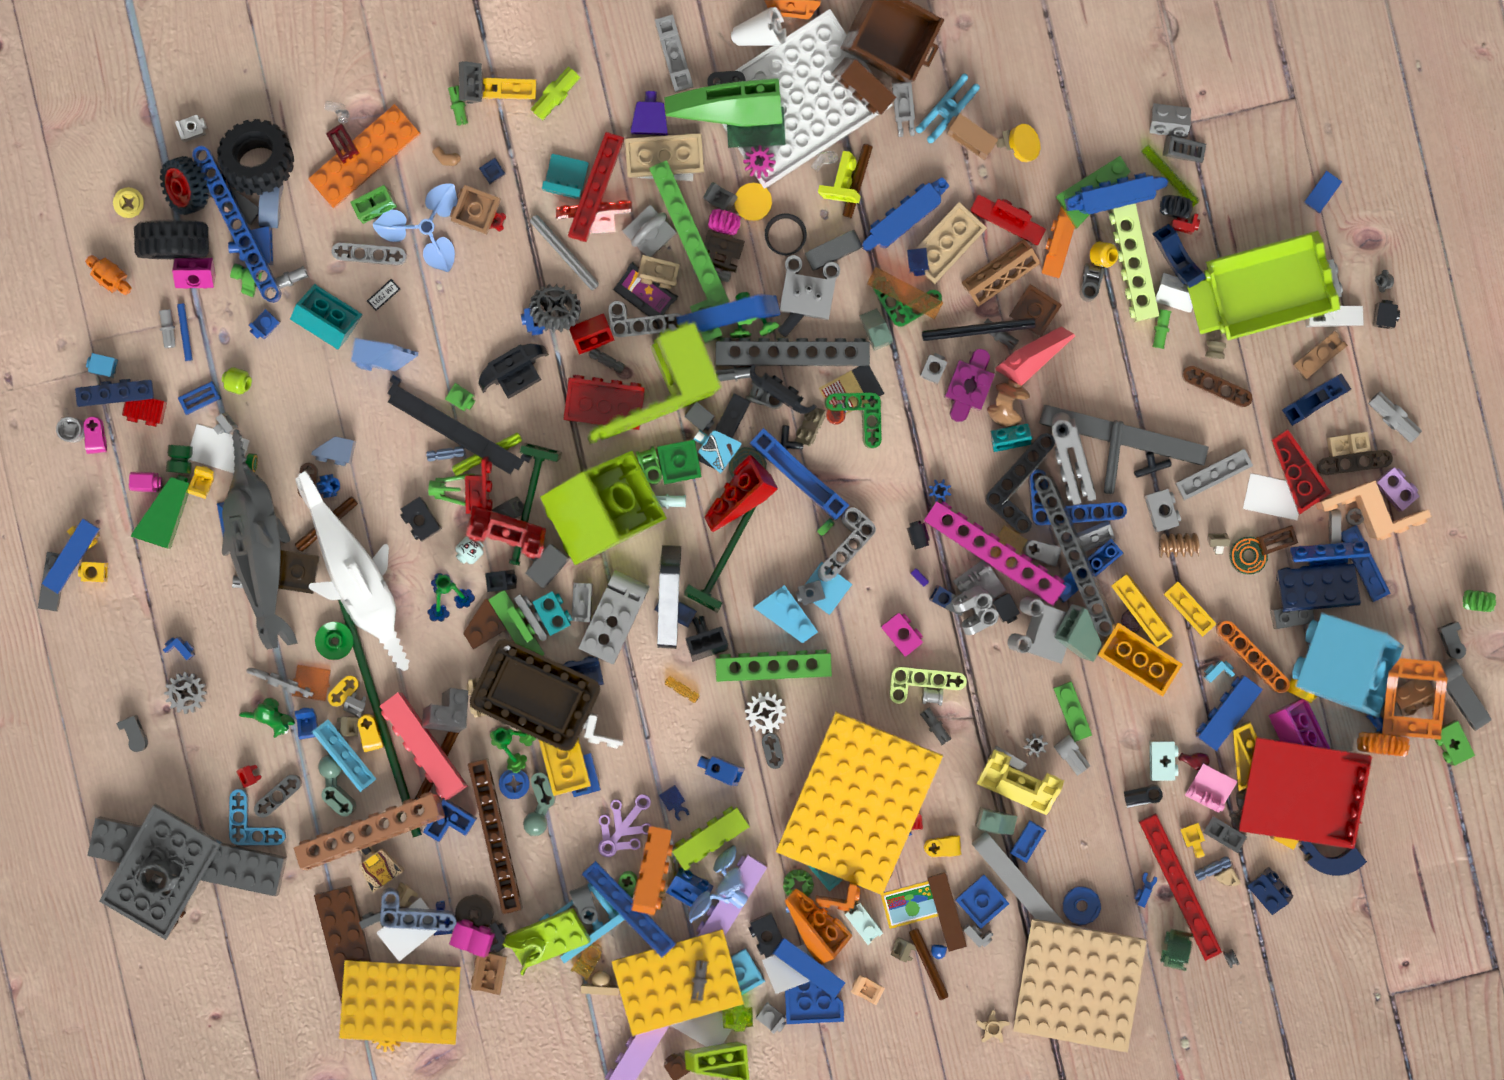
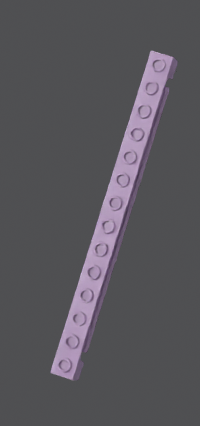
(720, 917)

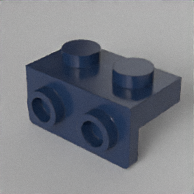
(589, 667)
(1271, 891)

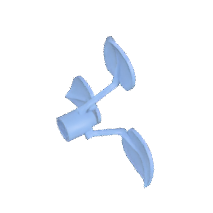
(439, 253)
(728, 886)

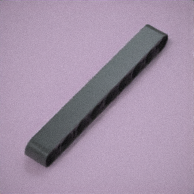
(1132, 436)
(1075, 544)

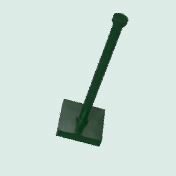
(540, 454)
(704, 597)

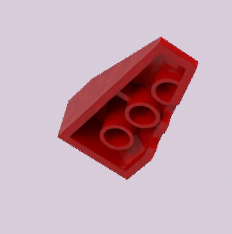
(746, 490)

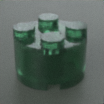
(1177, 949)

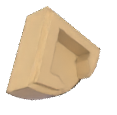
(1228, 877)

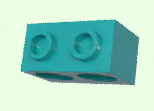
(548, 615)

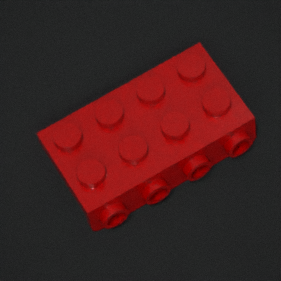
(601, 401)

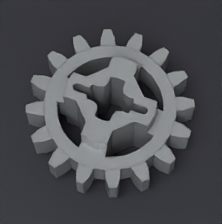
(182, 701)

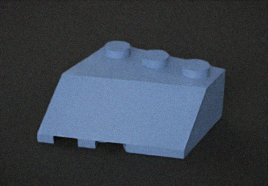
(380, 355)

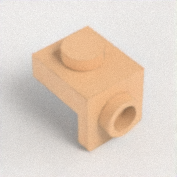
(867, 989)

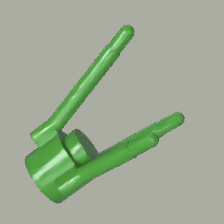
(437, 488)

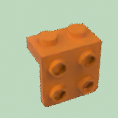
(852, 894)

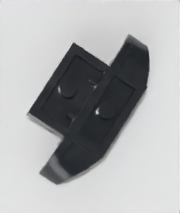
(513, 369)
(774, 387)

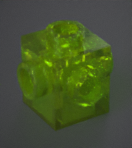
(737, 1018)

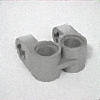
(978, 621)

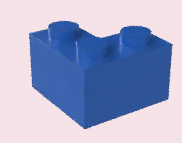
(454, 817)

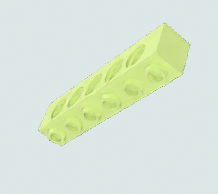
(1130, 214)

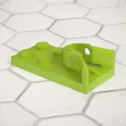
(547, 938)

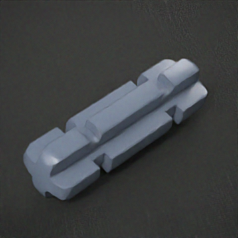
(447, 453)
(1212, 868)

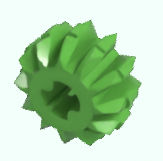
(1479, 600)

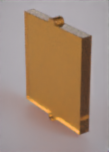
(313, 678)

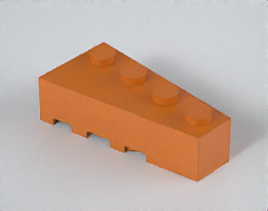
(652, 870)

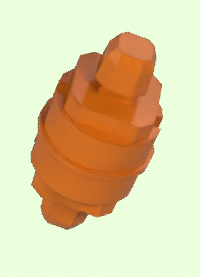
(108, 275)

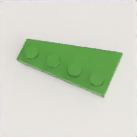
(1109, 172)

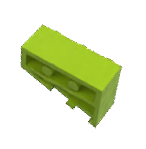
(720, 1060)

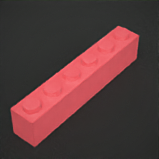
(423, 746)

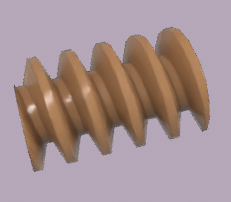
(1180, 544)

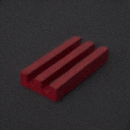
(348, 153)

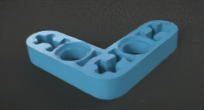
(247, 831)

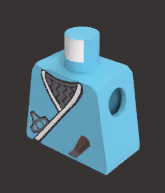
(717, 448)

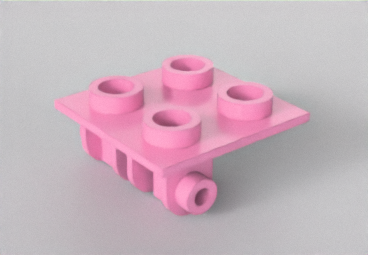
(1211, 788)

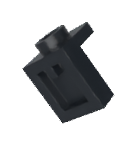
(501, 580)

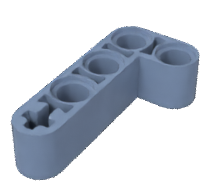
(418, 914)

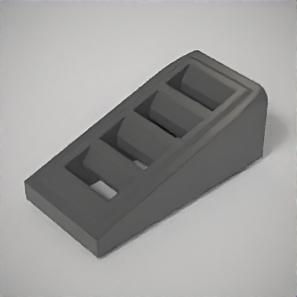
(1169, 152)

